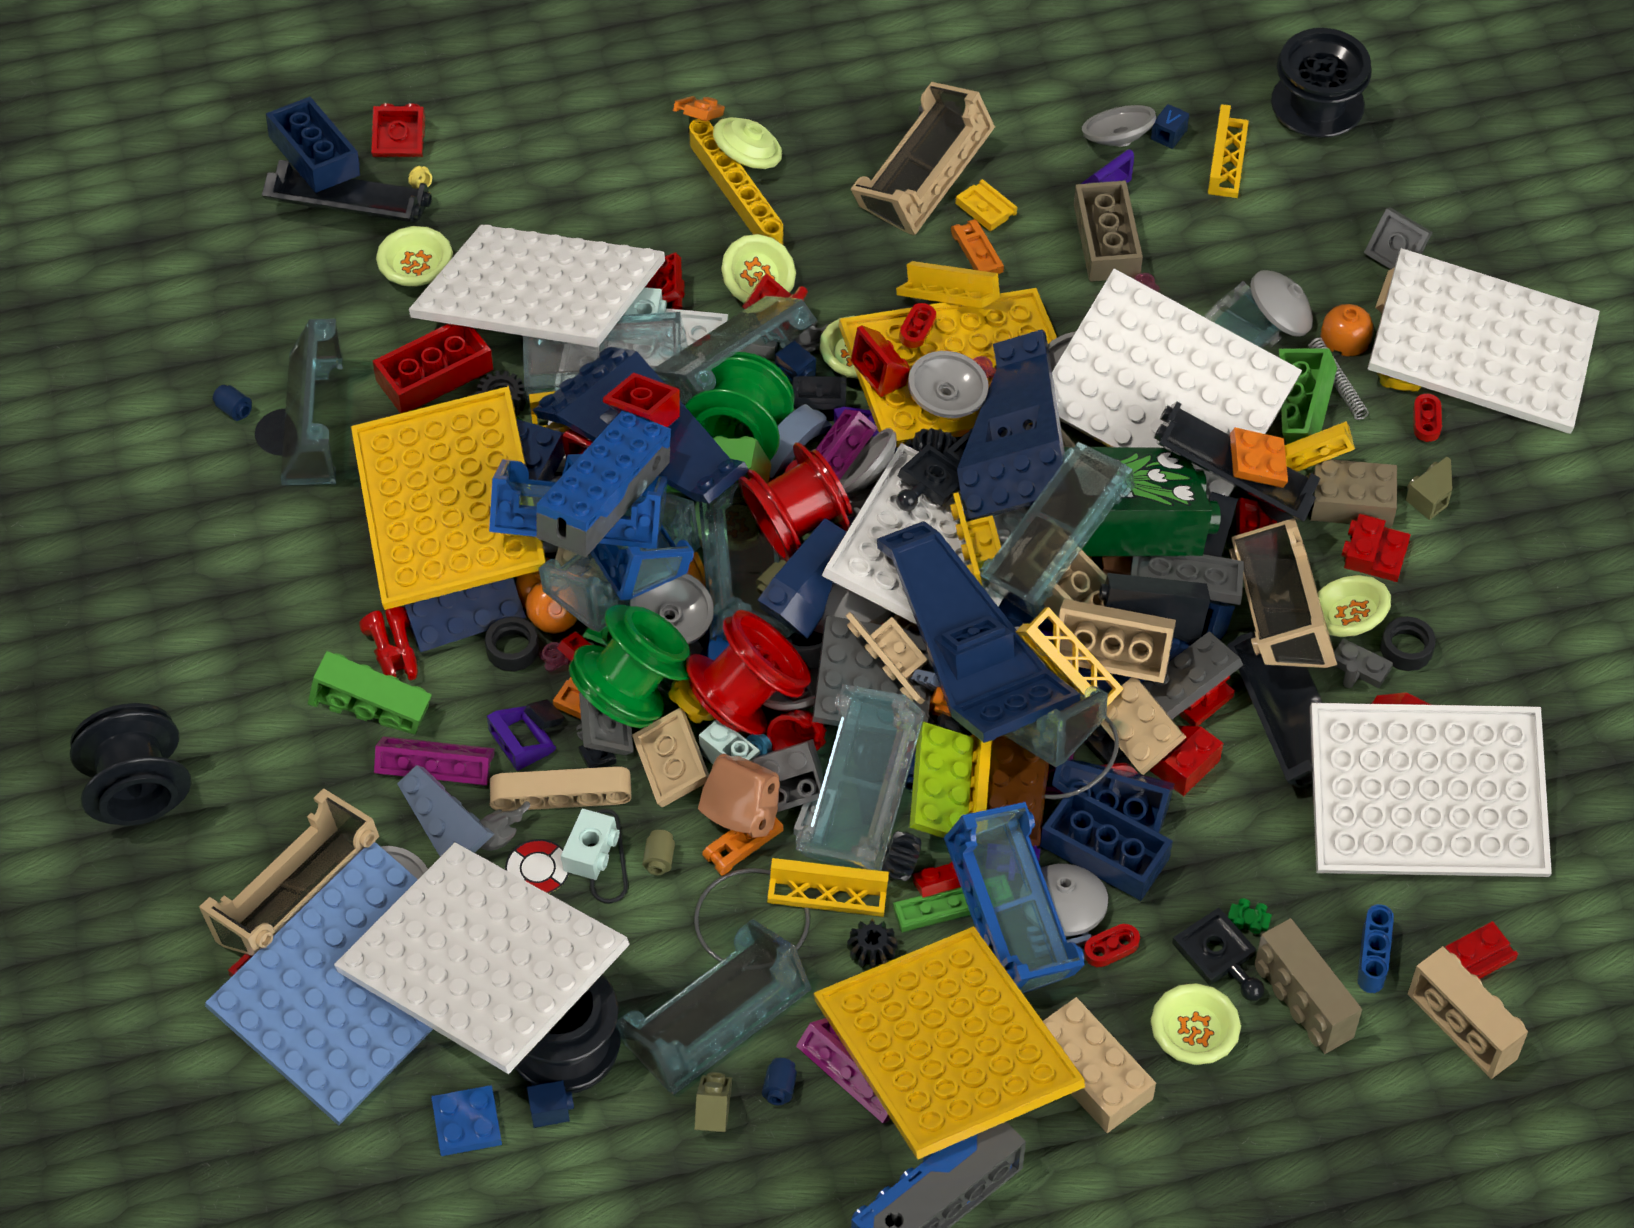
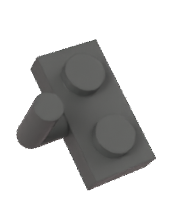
(1361, 664)

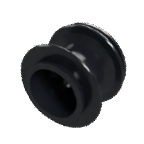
(1321, 82)
(129, 764)
(578, 1051)

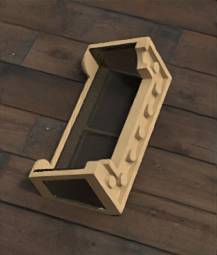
(927, 158)
(1283, 597)
(292, 878)

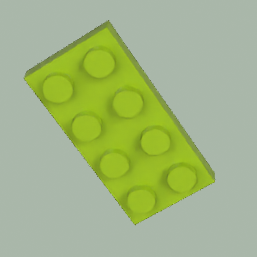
(940, 779)

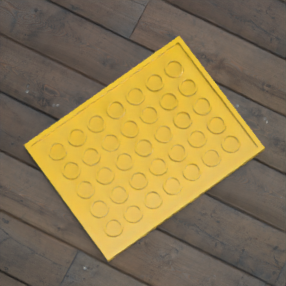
(956, 329)
(431, 497)
(948, 1042)

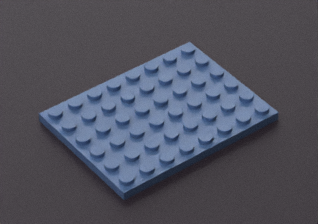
(305, 1015)

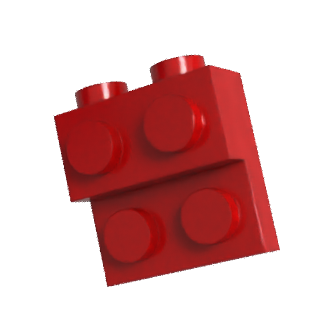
(398, 130)
(1375, 548)

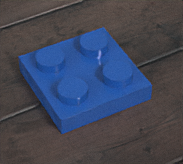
(466, 1120)

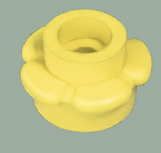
(420, 175)

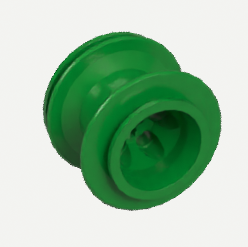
(746, 401)
(627, 671)

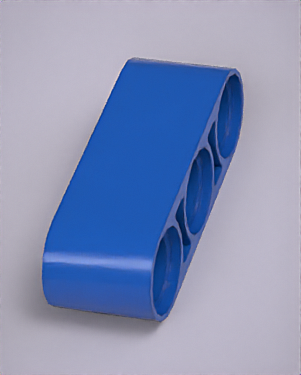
(1375, 960)

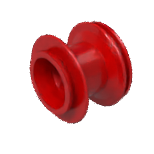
(796, 501)
(747, 673)

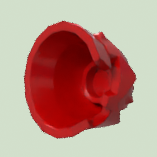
(794, 729)

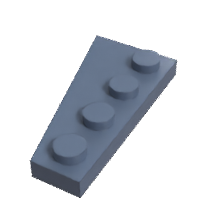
(441, 813)

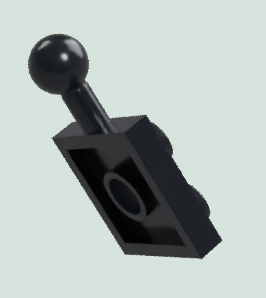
(919, 475)
(1216, 964)

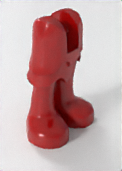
(389, 656)

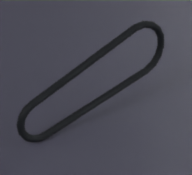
(622, 859)

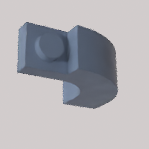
(798, 427)

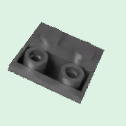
(798, 773)

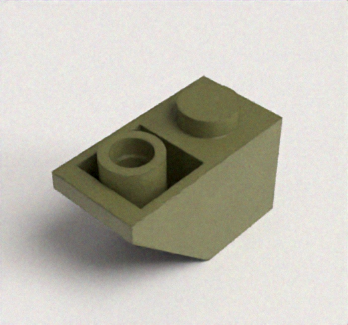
(1431, 490)
(713, 1102)

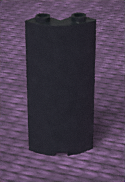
(349, 196)
(1211, 451)
(1283, 705)

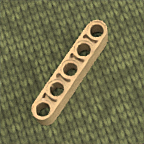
(561, 788)

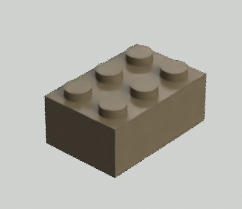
(1354, 489)

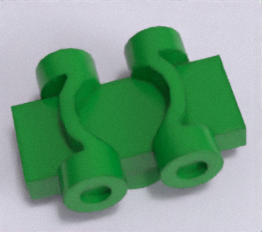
(1248, 918)

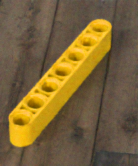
(734, 183)

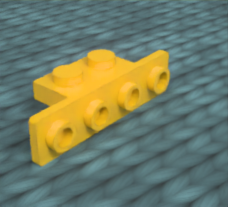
(979, 536)

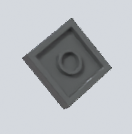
(1394, 233)
(603, 732)

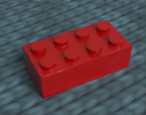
(432, 366)

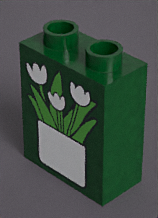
(1162, 513)

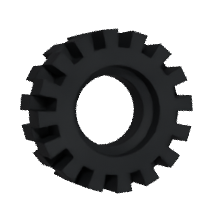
(500, 381)

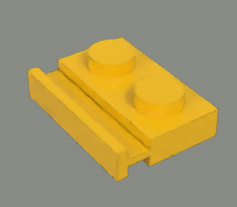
(986, 205)

